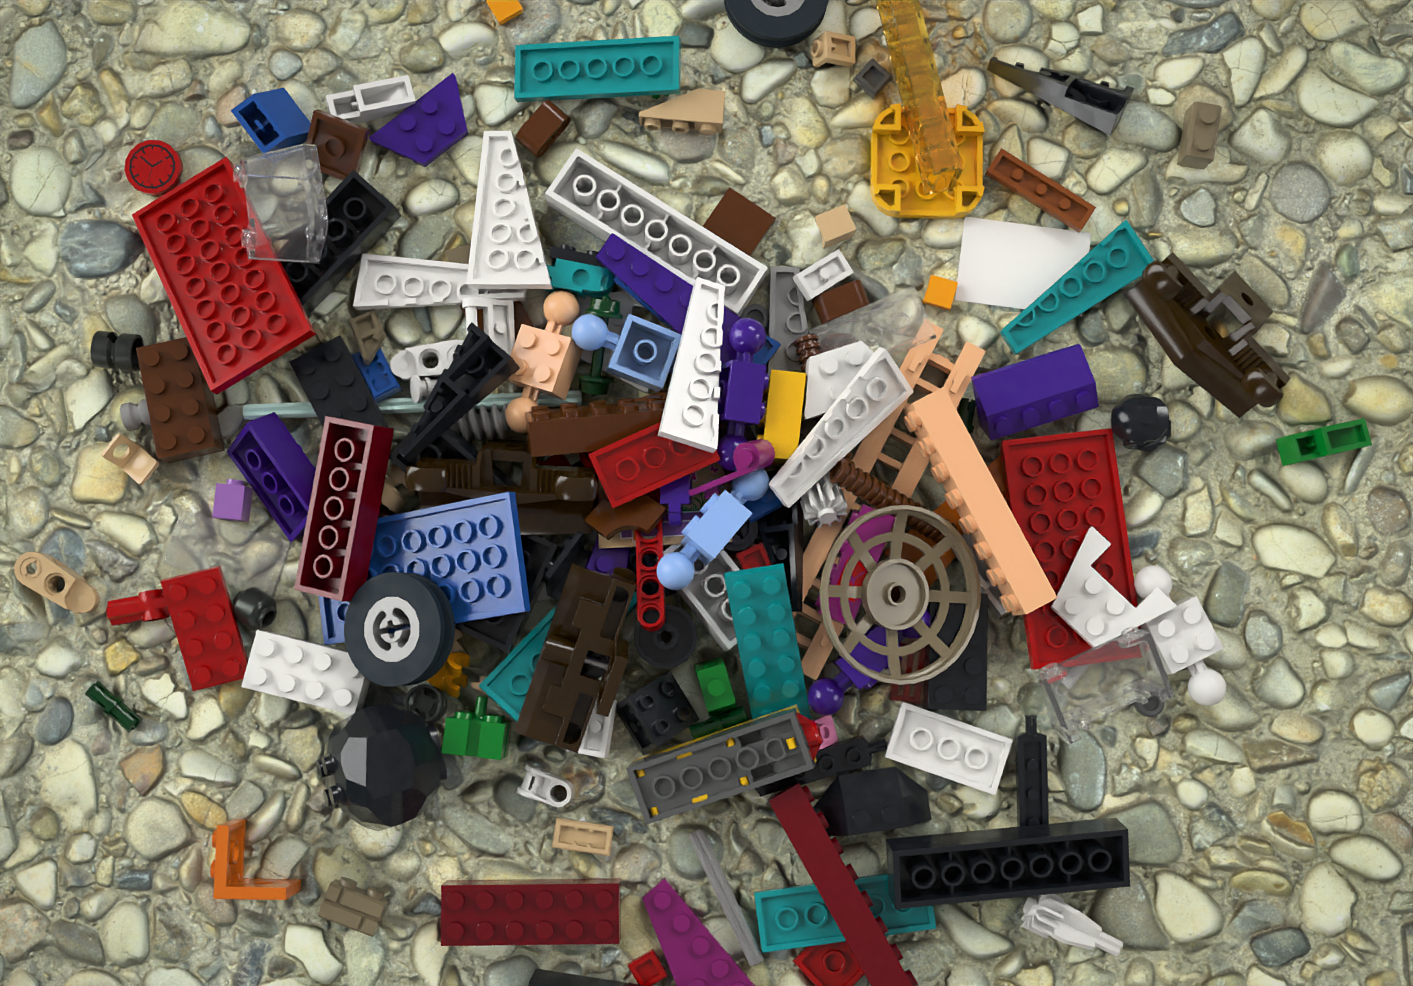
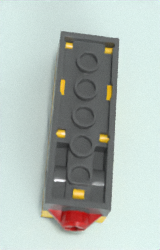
(724, 763)

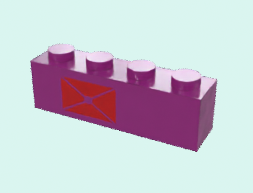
(865, 531)

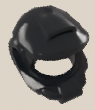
(1141, 422)

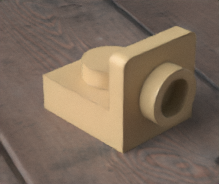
(833, 49)

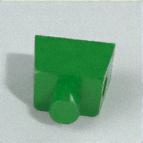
(715, 686)

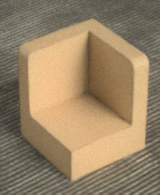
(835, 226)

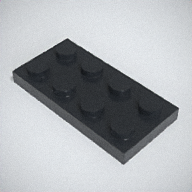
(336, 384)

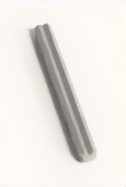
(726, 897)

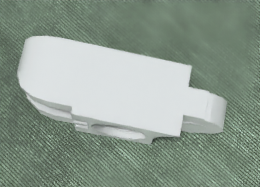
(413, 360)

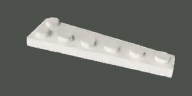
(411, 282)
(694, 386)
(855, 413)

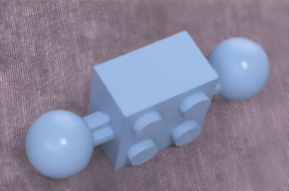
(640, 352)
(712, 531)

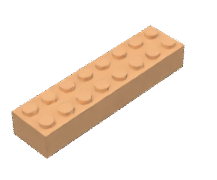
(978, 503)

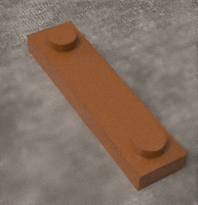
(1040, 190)

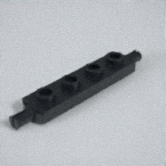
(831, 761)
(1031, 775)

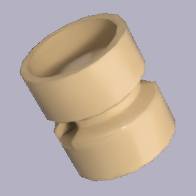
(395, 497)

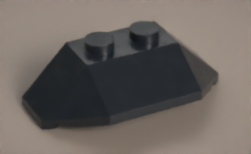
(873, 802)

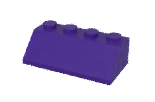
(1034, 392)
(276, 471)

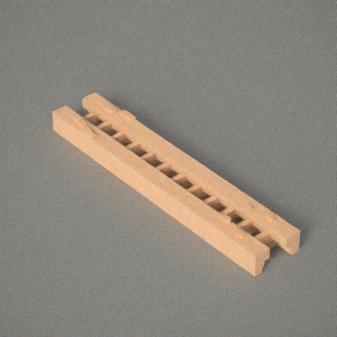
(905, 482)

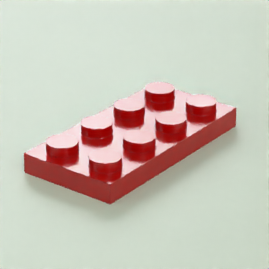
(645, 463)
(205, 627)

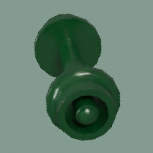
(594, 382)

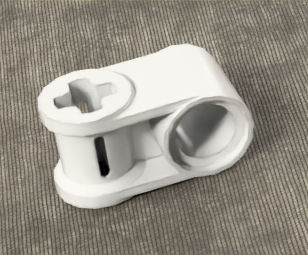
(543, 786)

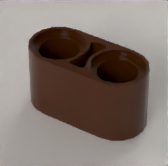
(542, 128)
(840, 301)

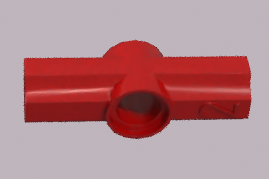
(146, 606)

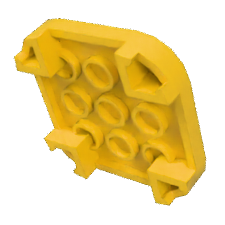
(895, 175)

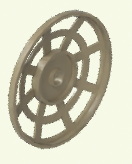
(913, 594)

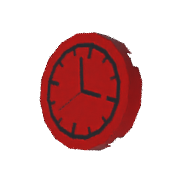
(153, 167)

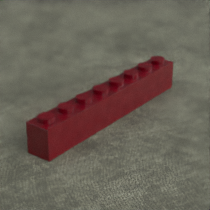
(837, 888)

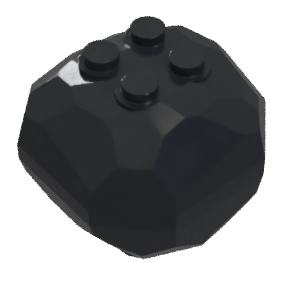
(382, 766)

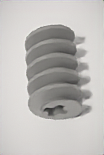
(482, 423)

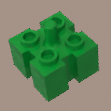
(477, 733)

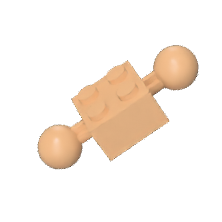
(544, 358)

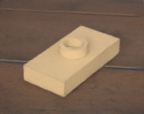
(583, 836)

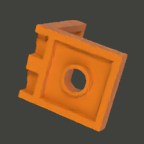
(229, 869)

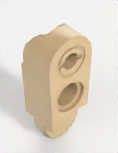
(77, 593)

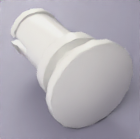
(421, 388)

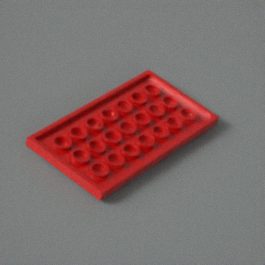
(229, 306)
(1056, 494)

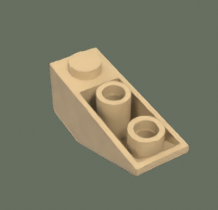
(695, 110)

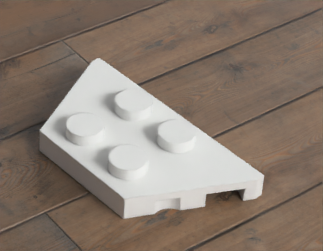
(830, 375)

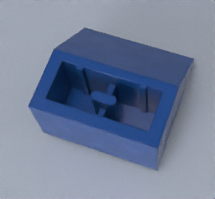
(273, 120)

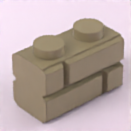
(1199, 135)
(354, 906)

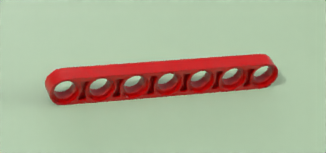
(647, 574)

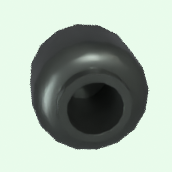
(254, 608)

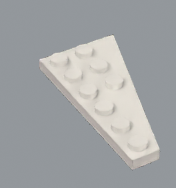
(504, 233)

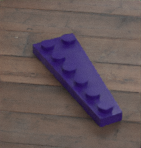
(658, 287)

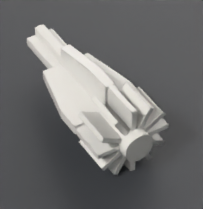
(823, 501)
(1053, 917)

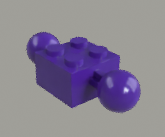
(741, 388)
(827, 694)

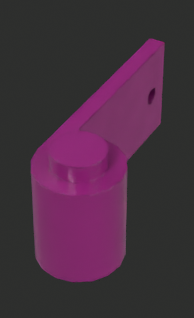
(747, 458)

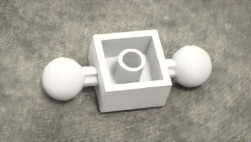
(1183, 637)

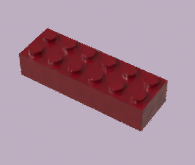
(343, 508)
(531, 912)

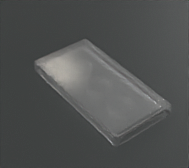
(889, 323)
(244, 555)

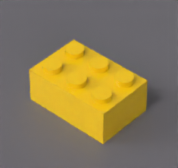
(783, 413)

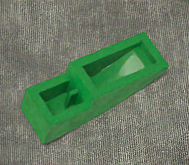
(1323, 442)

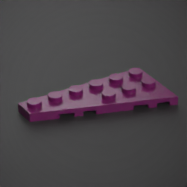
(687, 943)

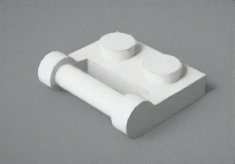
(497, 319)

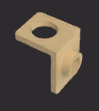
(135, 461)

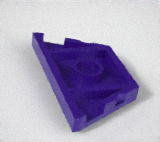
(427, 126)

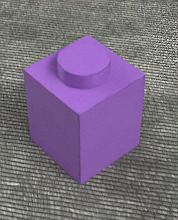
(232, 501)

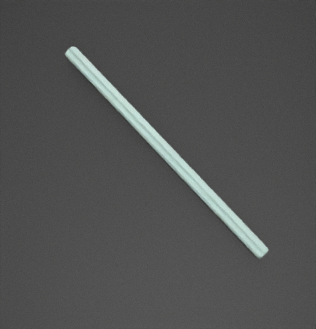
(398, 405)

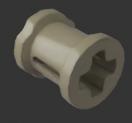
(318, 339)

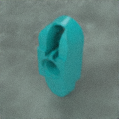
(580, 279)

